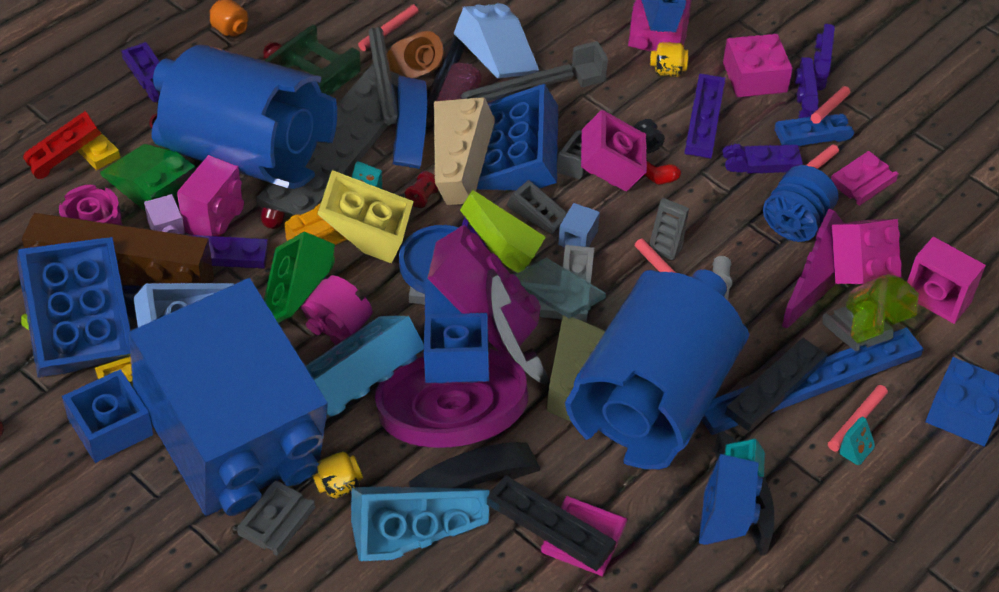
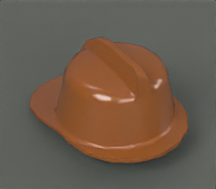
(416, 55)

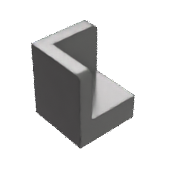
(589, 64)

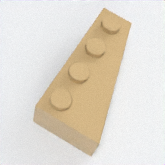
(461, 145)

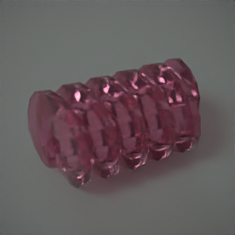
(460, 78)

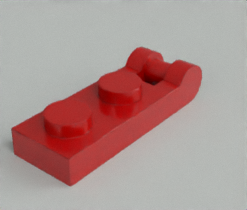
(61, 145)

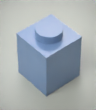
(579, 226)

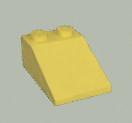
(366, 215)

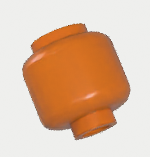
(228, 18)

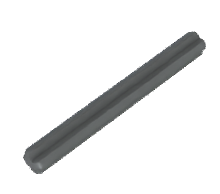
(383, 76)
(520, 84)

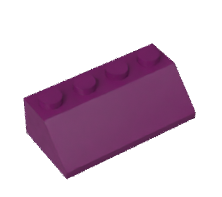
(460, 274)

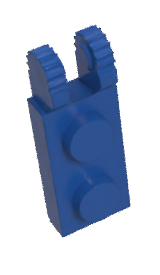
(805, 132)

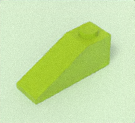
(502, 232)

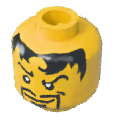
(669, 59)
(338, 475)

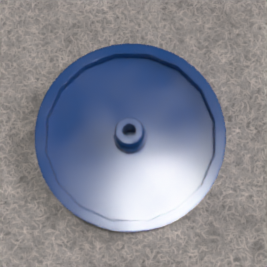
(417, 254)

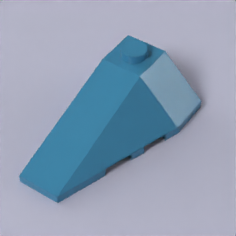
(405, 518)

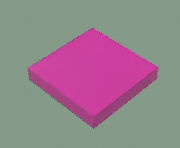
(600, 519)

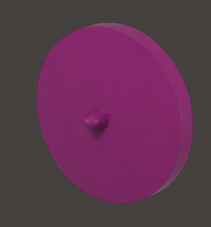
(451, 411)

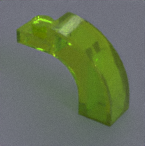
(878, 300)

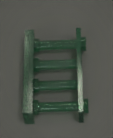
(335, 75)

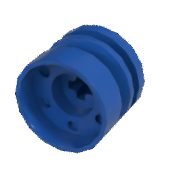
(800, 203)

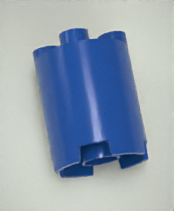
(242, 113)
(658, 366)

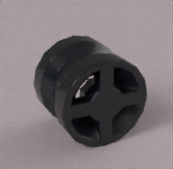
(654, 137)

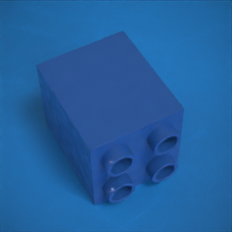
(229, 398)

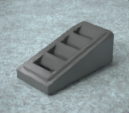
(570, 157)
(536, 197)
(668, 231)

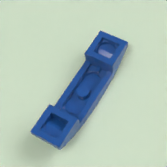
(410, 122)

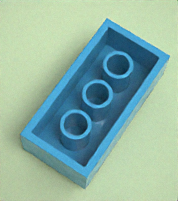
(365, 359)

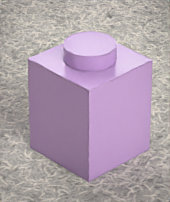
(164, 215)

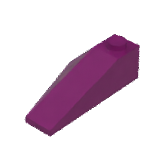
(817, 274)

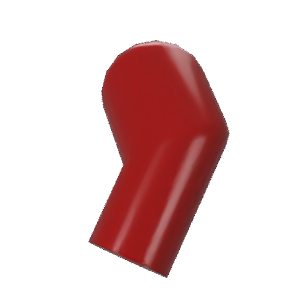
(662, 174)

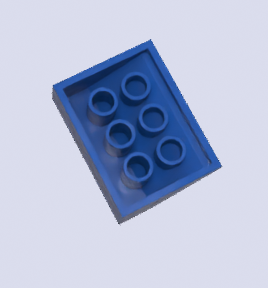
(522, 141)
(74, 305)

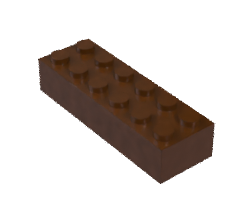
(140, 253)

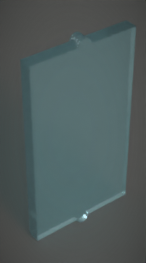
(559, 288)

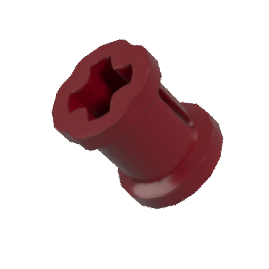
(422, 189)

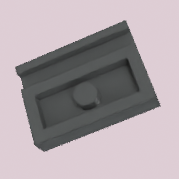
(841, 324)
(276, 518)

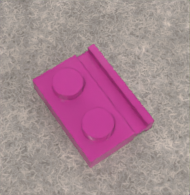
(864, 178)

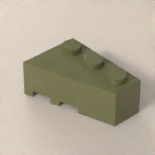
(573, 348)

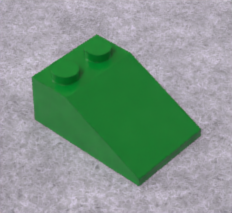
(149, 174)
(296, 272)

